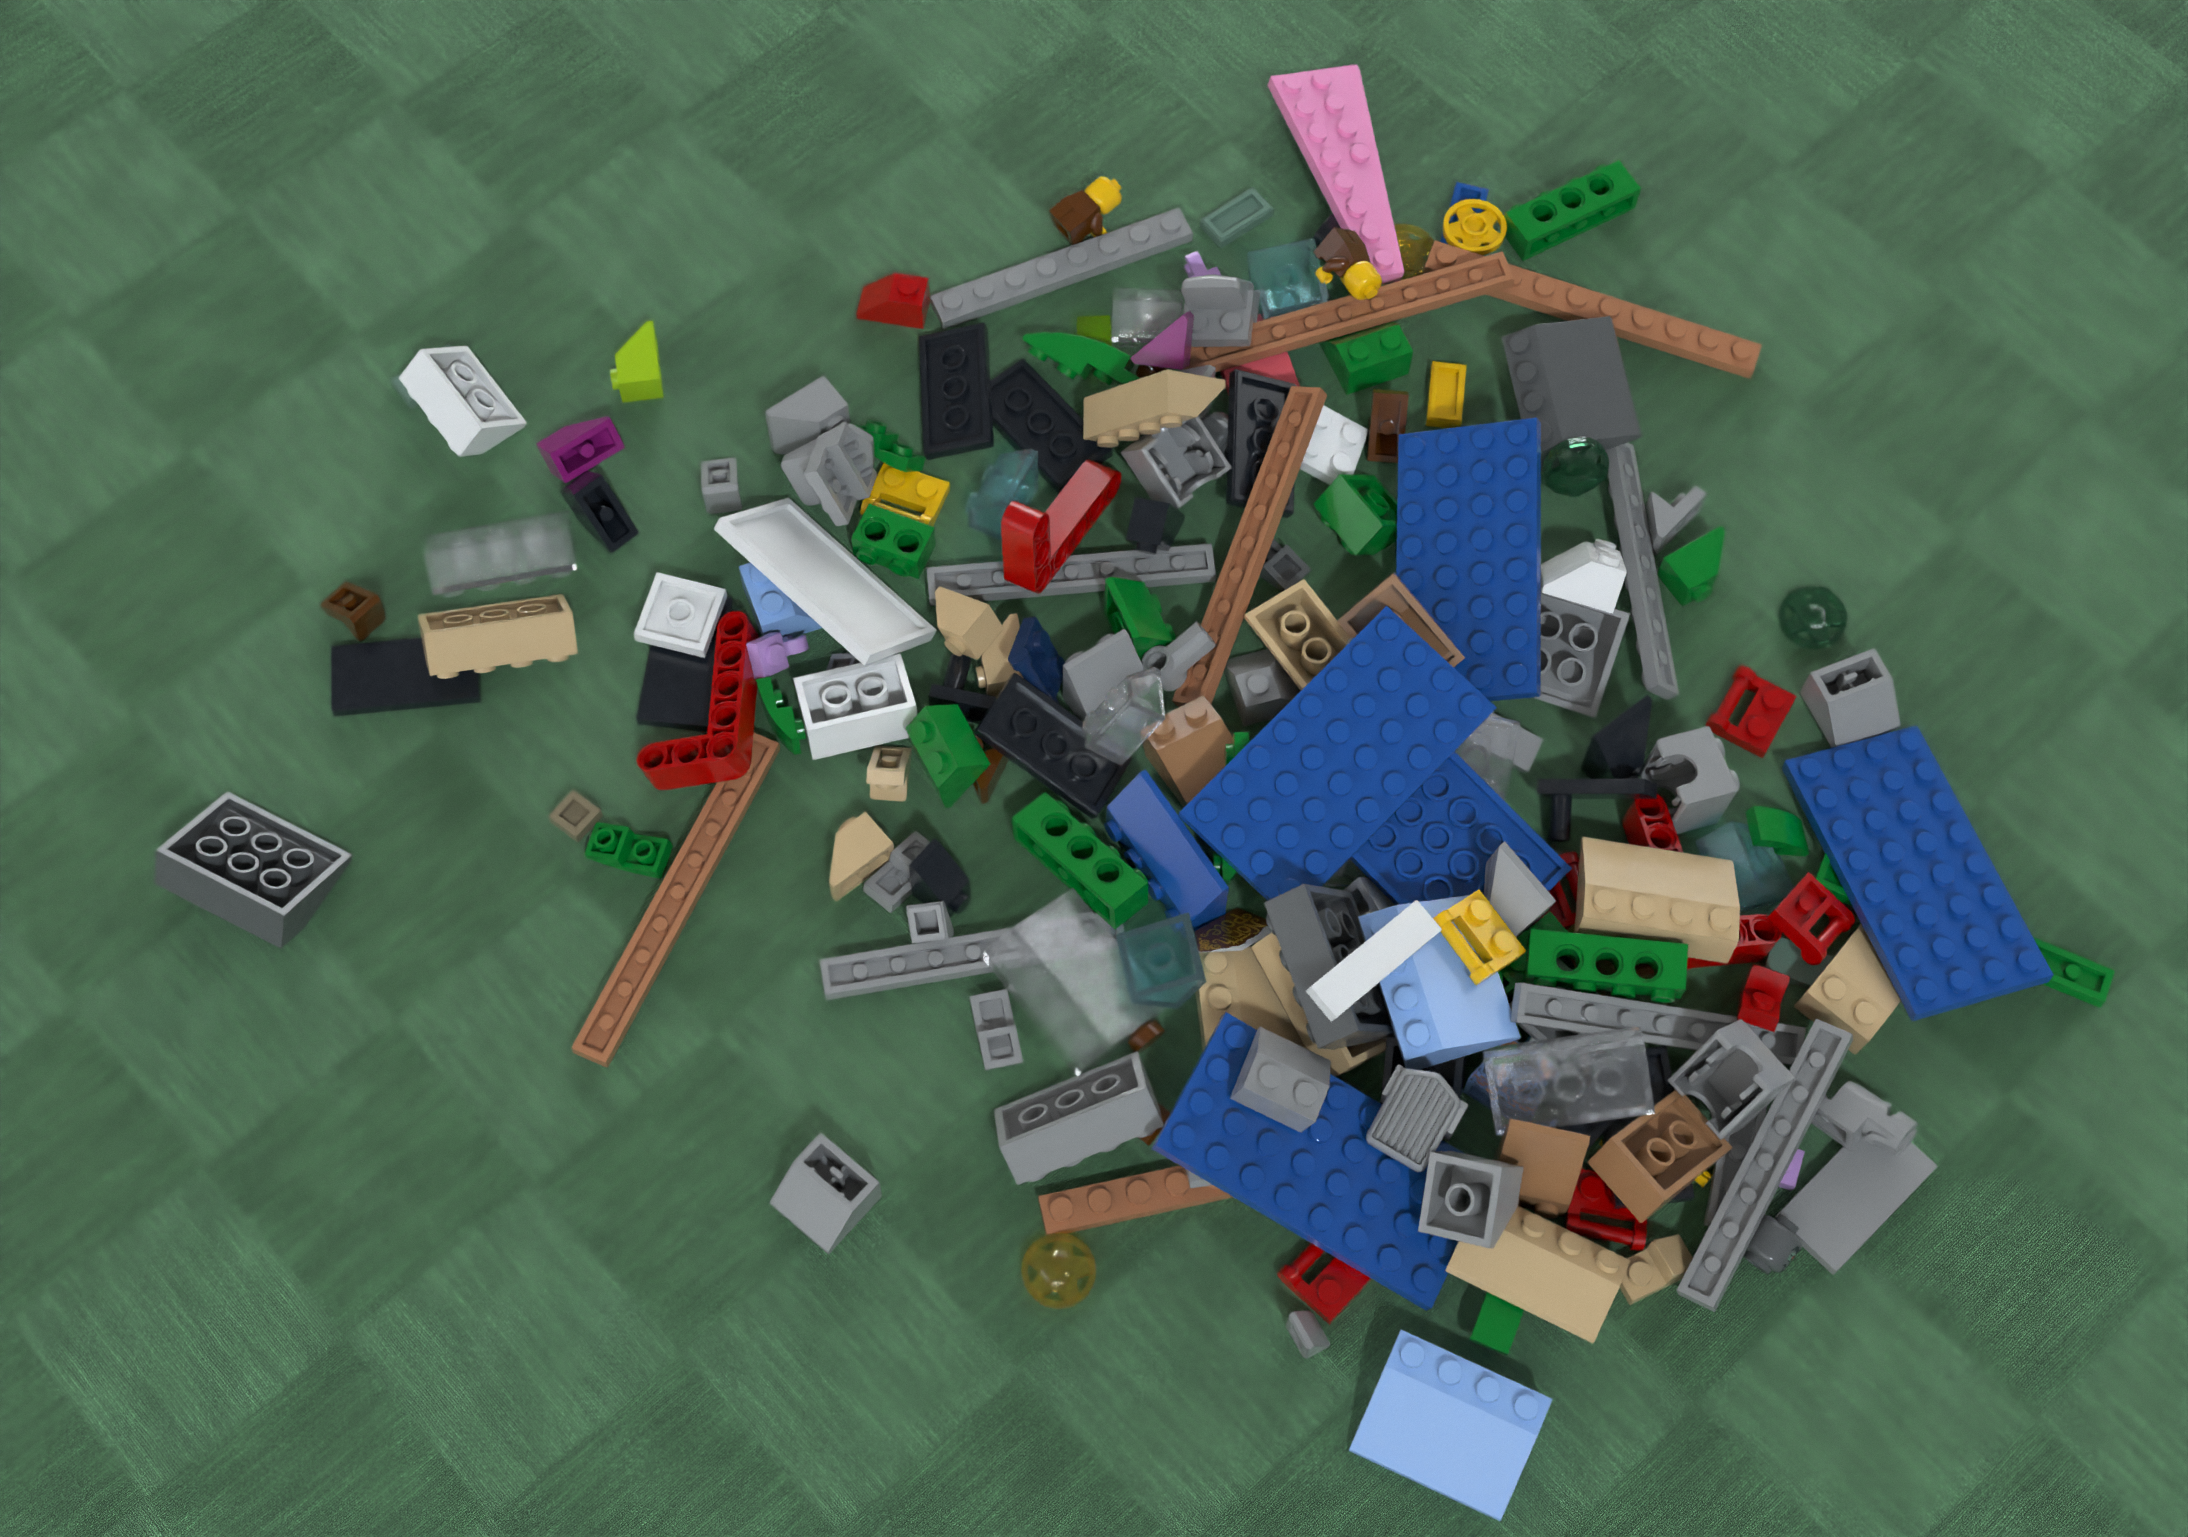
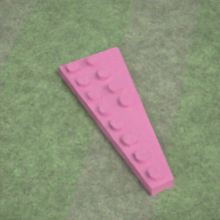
(1337, 140)

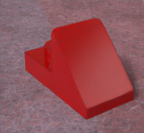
(1762, 997)

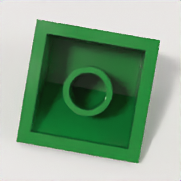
(1369, 356)
(1359, 513)
(1133, 608)
(947, 750)

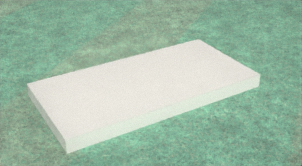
(825, 580)

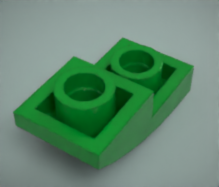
(891, 452)
(779, 717)
(1778, 830)
(628, 851)
(1496, 1324)

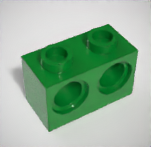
(897, 534)

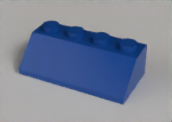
(1165, 853)

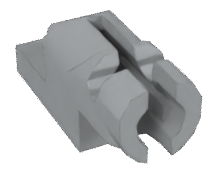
(1859, 1113)

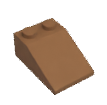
(1404, 604)
(1188, 748)
(1658, 1155)
(1549, 1163)

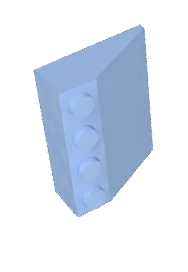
(1434, 1001)
(1450, 1425)

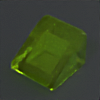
(1095, 327)

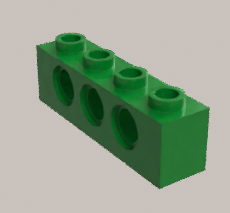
(1571, 209)
(1112, 900)
(1665, 959)

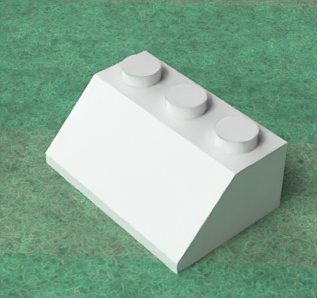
(461, 399)
(1586, 575)
(855, 706)

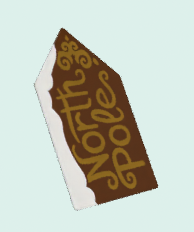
(1232, 932)

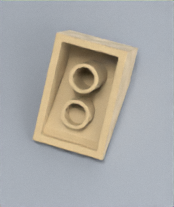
(1852, 992)

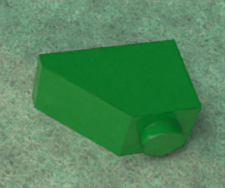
(1693, 568)

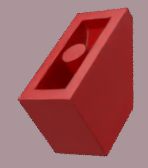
(896, 300)

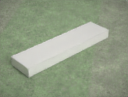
(1373, 960)

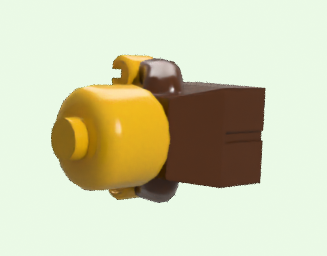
(1083, 211)
(1349, 259)

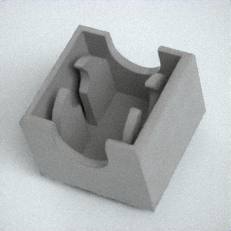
(1176, 461)
(1696, 773)
(1732, 1077)

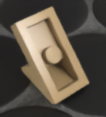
(889, 773)
(1655, 1268)

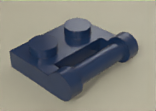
(1037, 658)

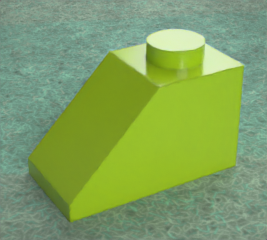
(638, 367)

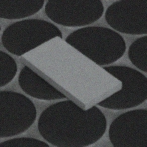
(1853, 1199)

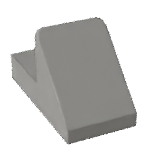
(720, 485)
(1668, 520)

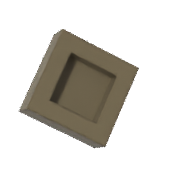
(575, 816)

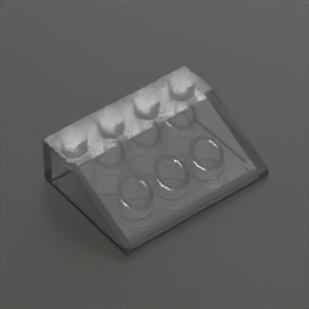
(1069, 981)

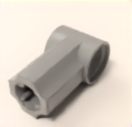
(1179, 656)

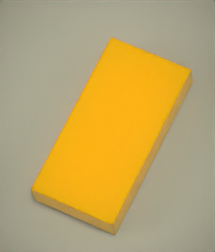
(1446, 395)

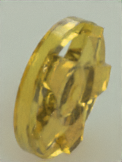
(1413, 250)
(1058, 1270)

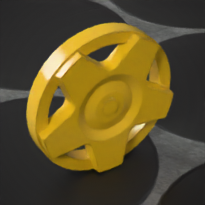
(1474, 228)

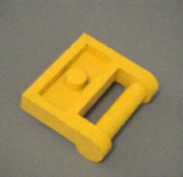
(908, 490)
(1484, 932)

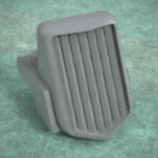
(1221, 310)
(833, 470)
(1415, 1116)

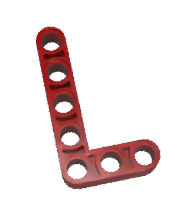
(1041, 542)
(728, 745)
(1650, 825)

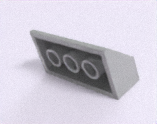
(1077, 1119)

